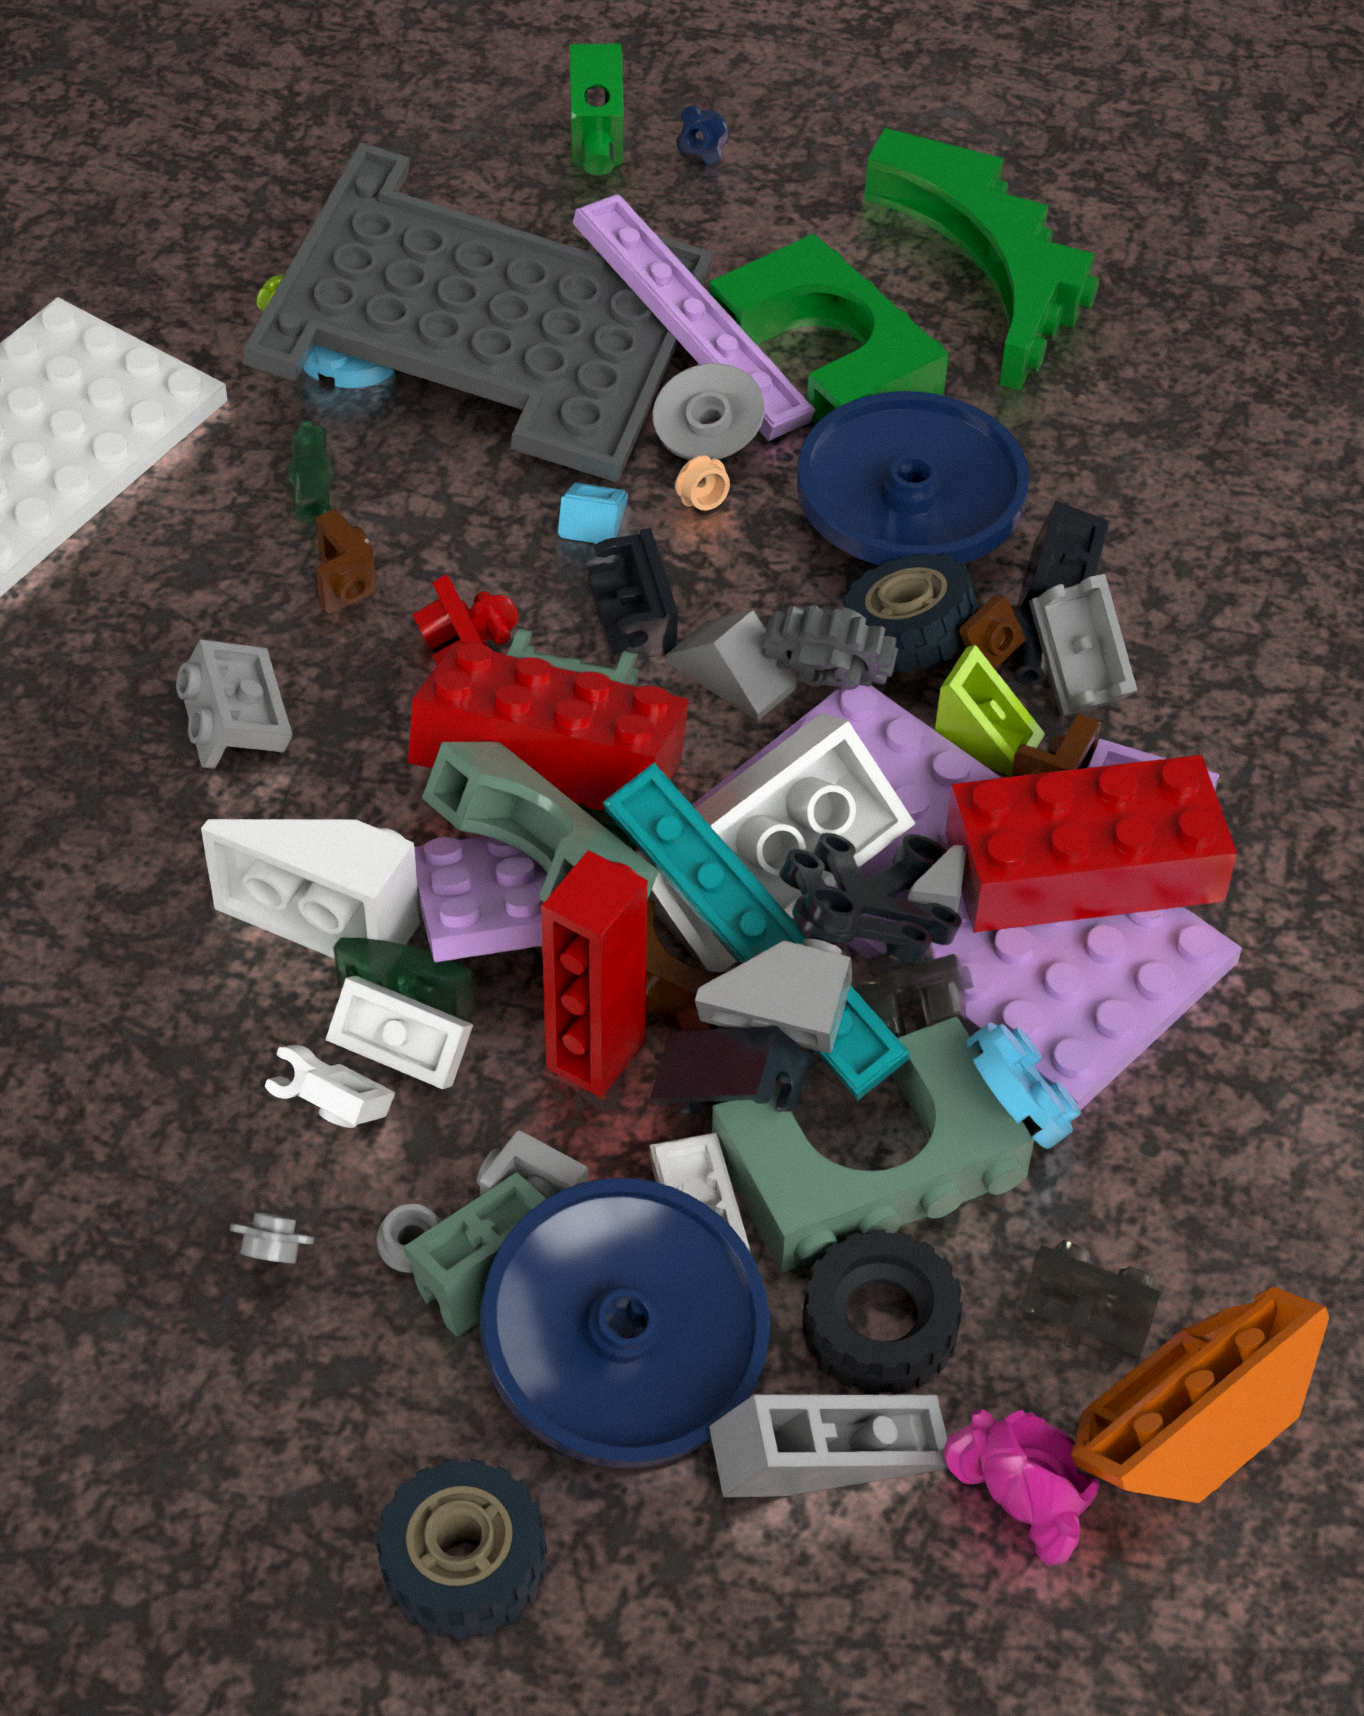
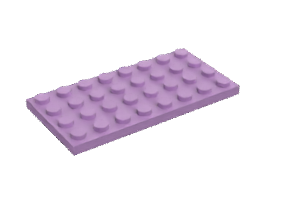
(1077, 988)

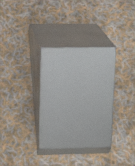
(732, 664)

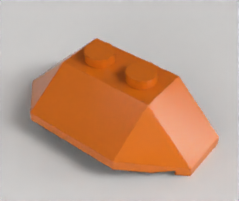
(1205, 1399)

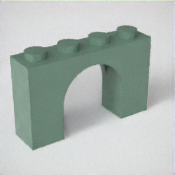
(810, 1202)

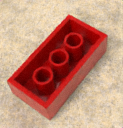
(563, 723)
(1090, 843)

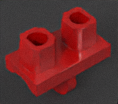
(487, 620)

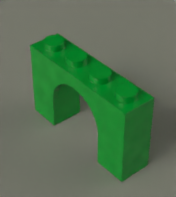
(817, 287)

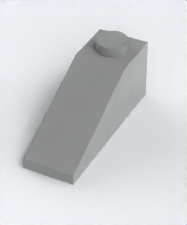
(825, 1442)

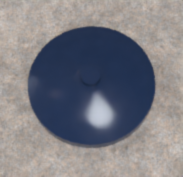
(912, 478)
(623, 1322)

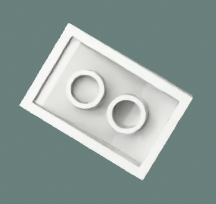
(314, 879)

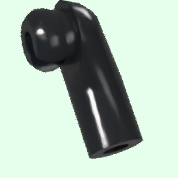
(1031, 661)

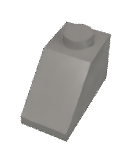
(785, 987)

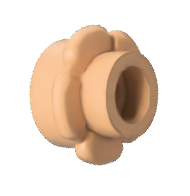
(702, 483)

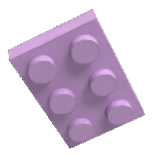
(478, 897)

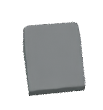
(942, 881)

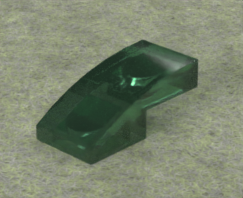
(407, 972)

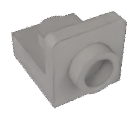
(535, 1161)

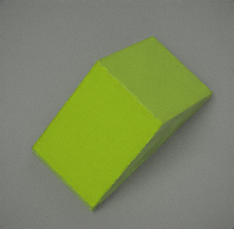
(984, 714)

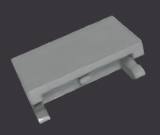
(1083, 646)

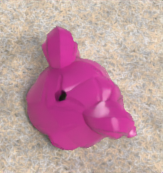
(1028, 1474)

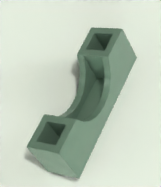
(500, 796)

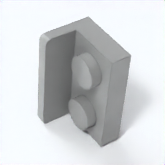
(232, 700)

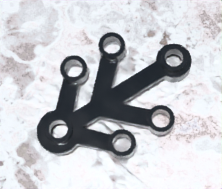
(837, 913)

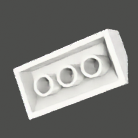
(784, 802)

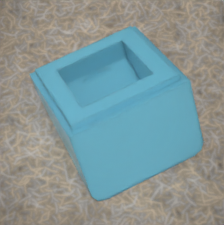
(591, 512)

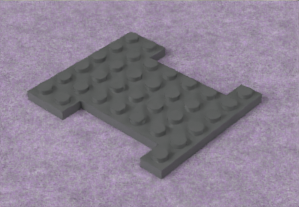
(474, 313)

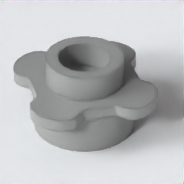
(271, 1238)

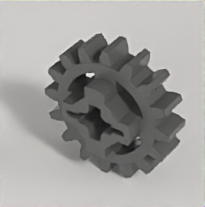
(830, 647)

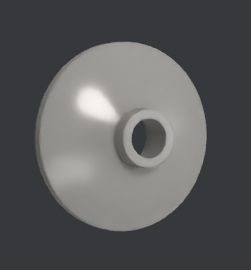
(704, 395)

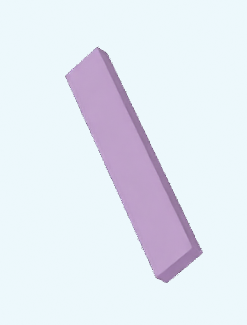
(688, 307)

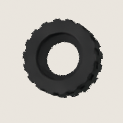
(873, 1363)

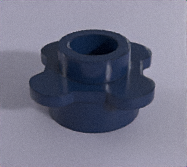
(713, 129)

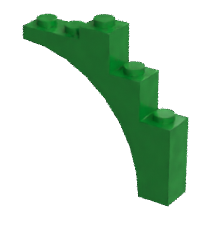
(1003, 234)

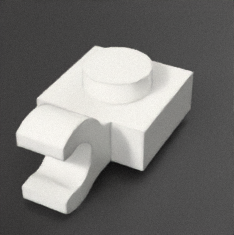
(340, 1092)

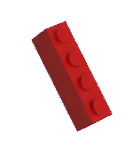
(594, 972)

